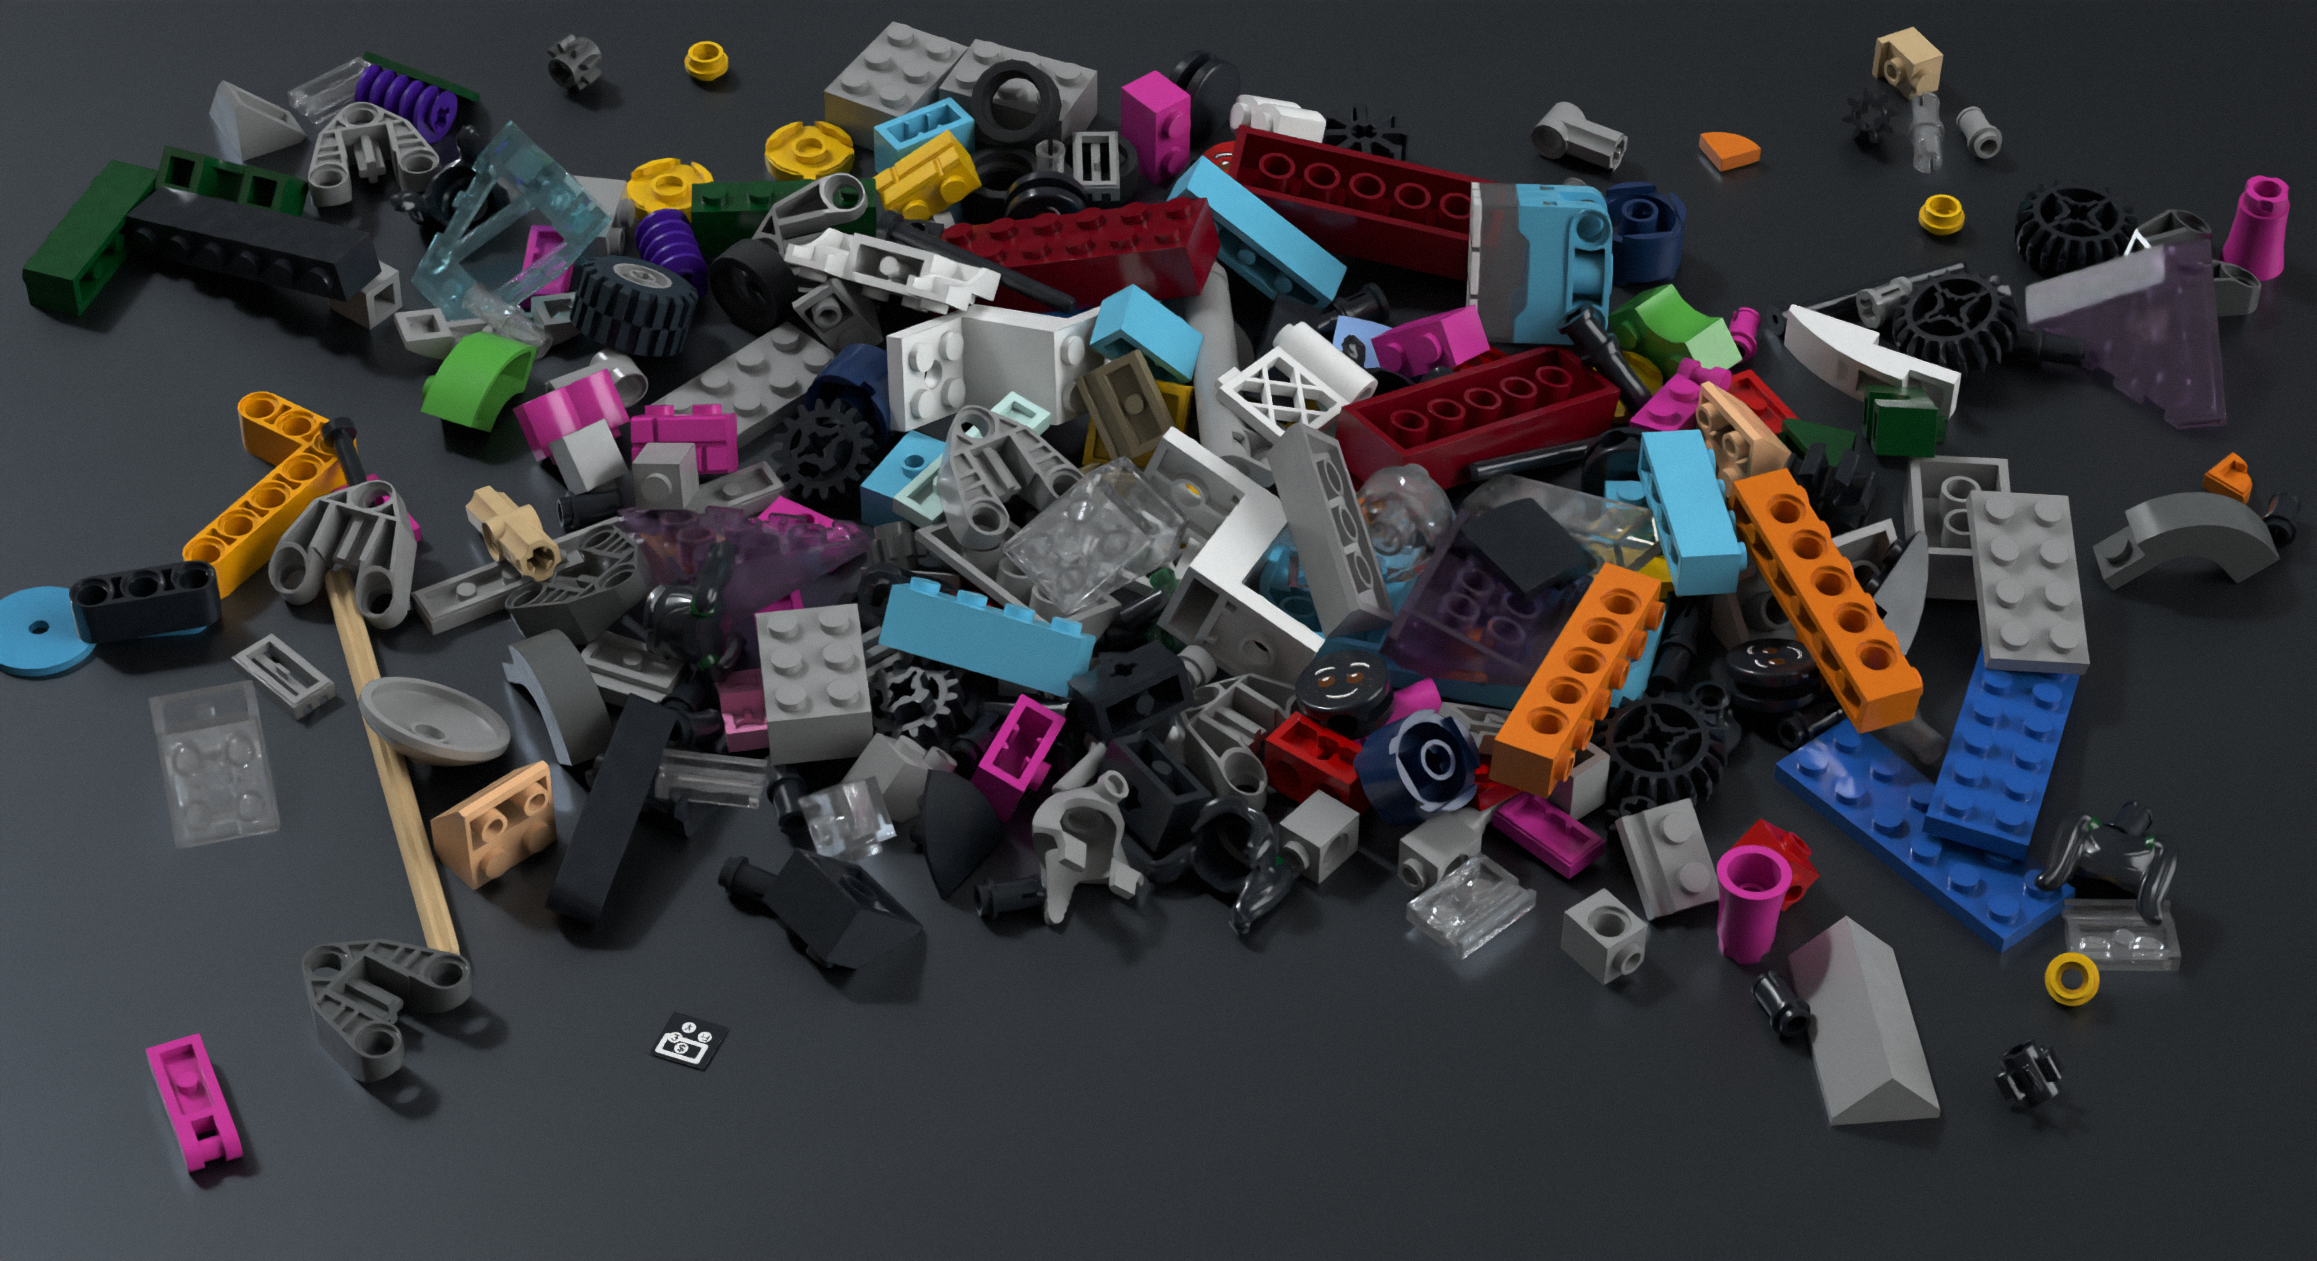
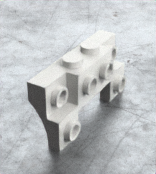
(888, 268)

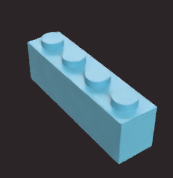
(1260, 241)
(1690, 513)
(986, 638)

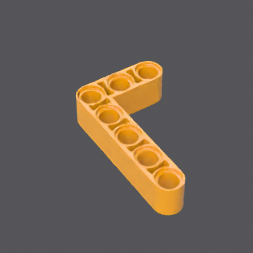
(252, 526)

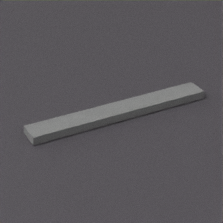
(488, 587)

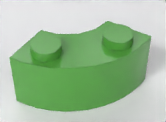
(1669, 329)
(478, 379)

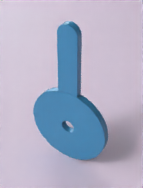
(51, 651)

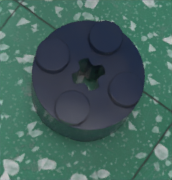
(1645, 232)
(860, 381)
(1418, 768)

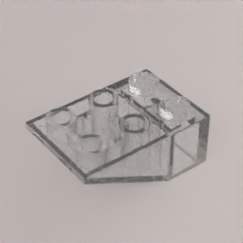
(1098, 536)
(214, 764)

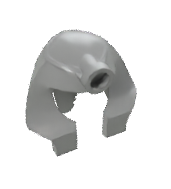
(1080, 842)

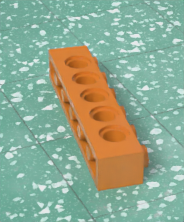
(1825, 601)
(1577, 681)

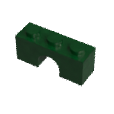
(231, 182)
(1901, 421)

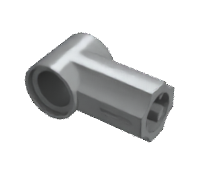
(1568, 132)
(625, 374)

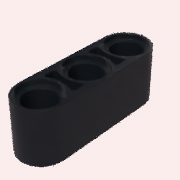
(145, 602)

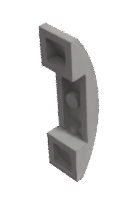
(431, 336)

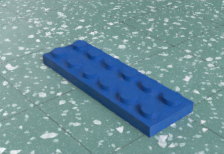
(2000, 759)
(1883, 809)

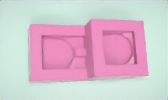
(743, 710)

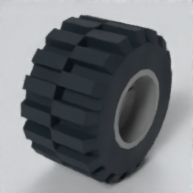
(633, 306)

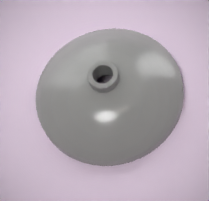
(433, 722)

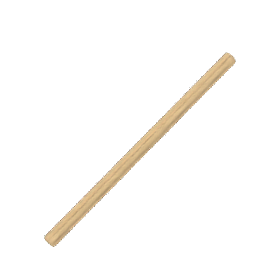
(393, 772)

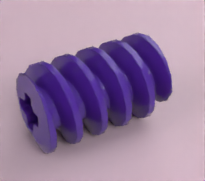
(423, 106)
(670, 242)

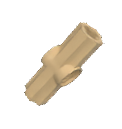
(513, 533)

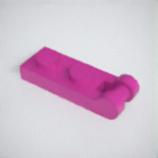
(1676, 402)
(193, 1101)

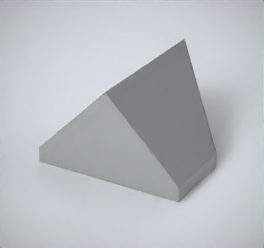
(253, 123)

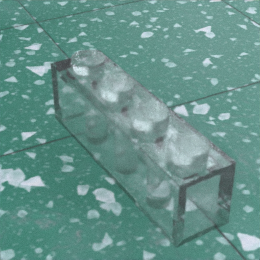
(1603, 526)

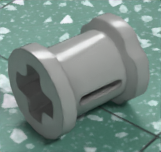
(1881, 302)

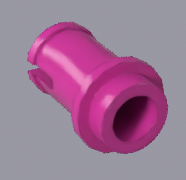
(1744, 330)

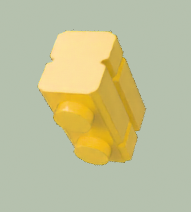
(928, 179)

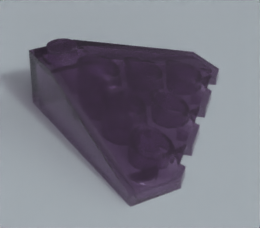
(2147, 325)
(769, 555)

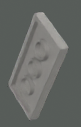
(758, 381)
(2027, 582)

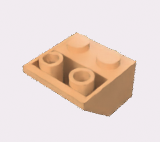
(1737, 436)
(497, 826)

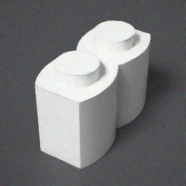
(1276, 117)

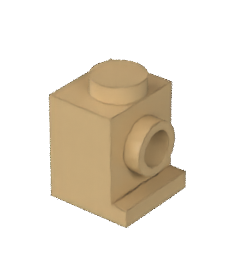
(1908, 62)

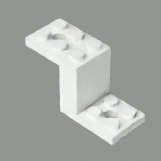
(984, 357)
(1239, 531)

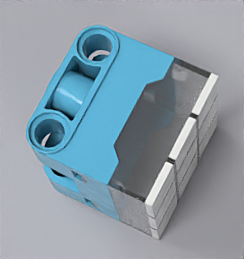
(1537, 258)

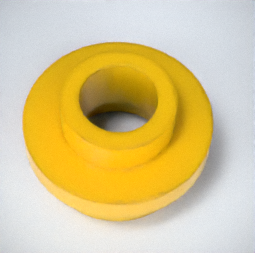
(706, 61)
(1941, 215)
(2067, 962)

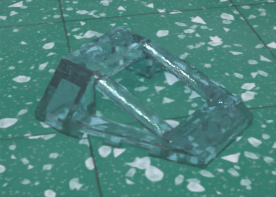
(545, 186)

